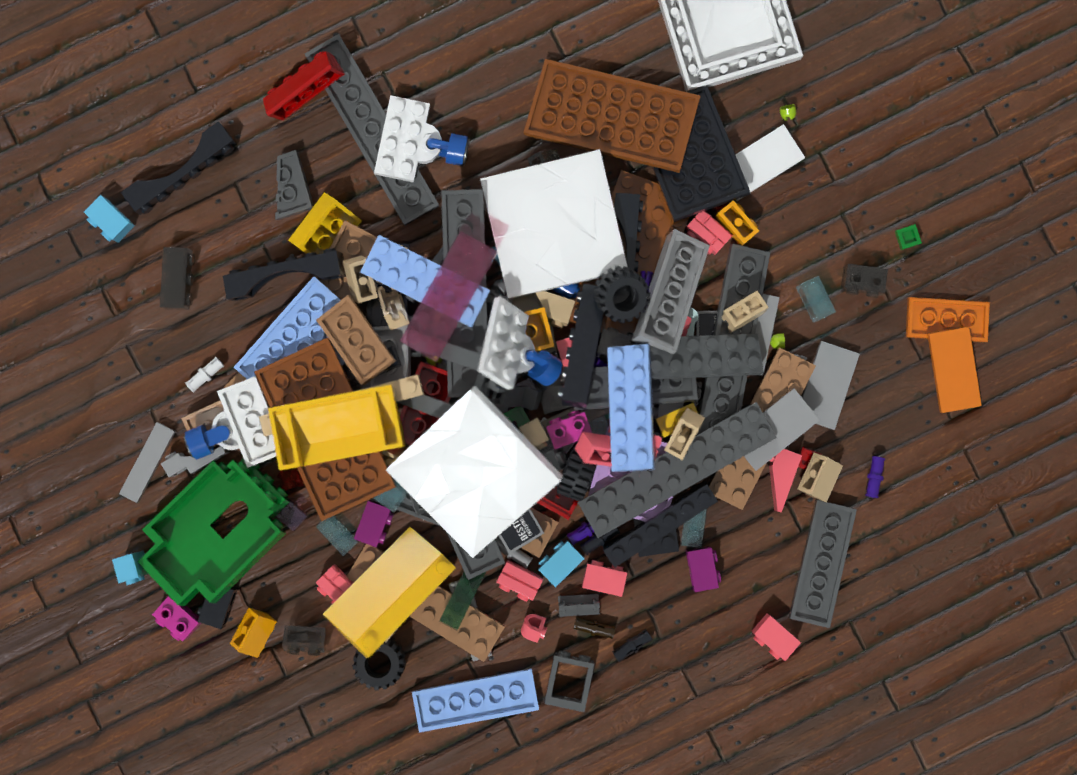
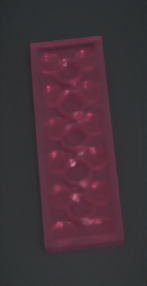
(448, 296)

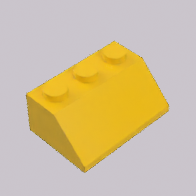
(322, 225)

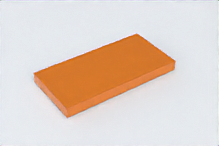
(938, 315)
(954, 369)

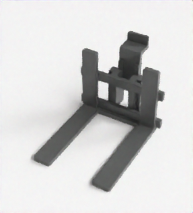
(514, 397)

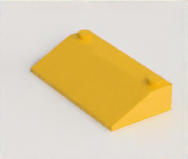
(336, 427)
(389, 591)

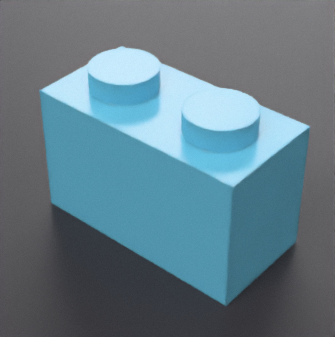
(109, 219)
(560, 563)
(129, 569)

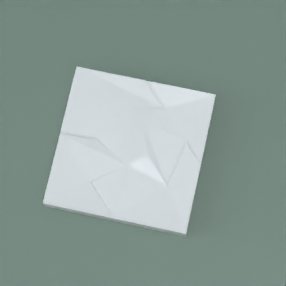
(729, 38)
(553, 224)
(474, 472)

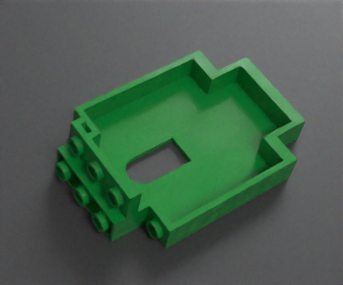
(191, 553)

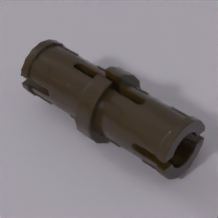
(594, 627)

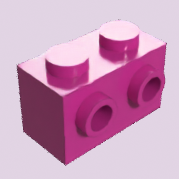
(568, 430)
(177, 619)

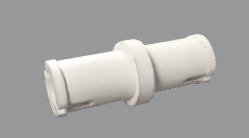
(204, 374)

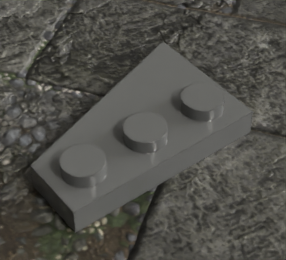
(293, 190)

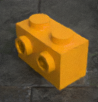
(737, 223)
(253, 632)

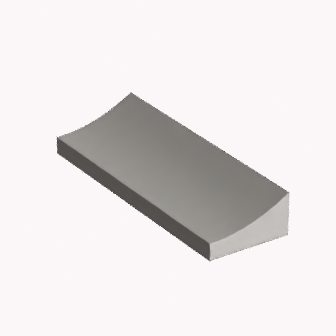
(671, 291)

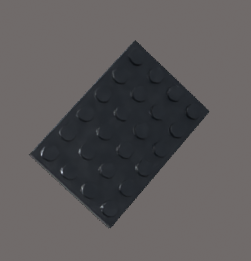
(709, 168)

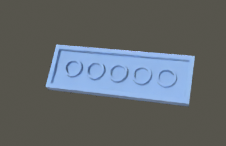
(412, 274)
(631, 408)
(475, 700)

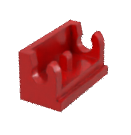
(558, 503)

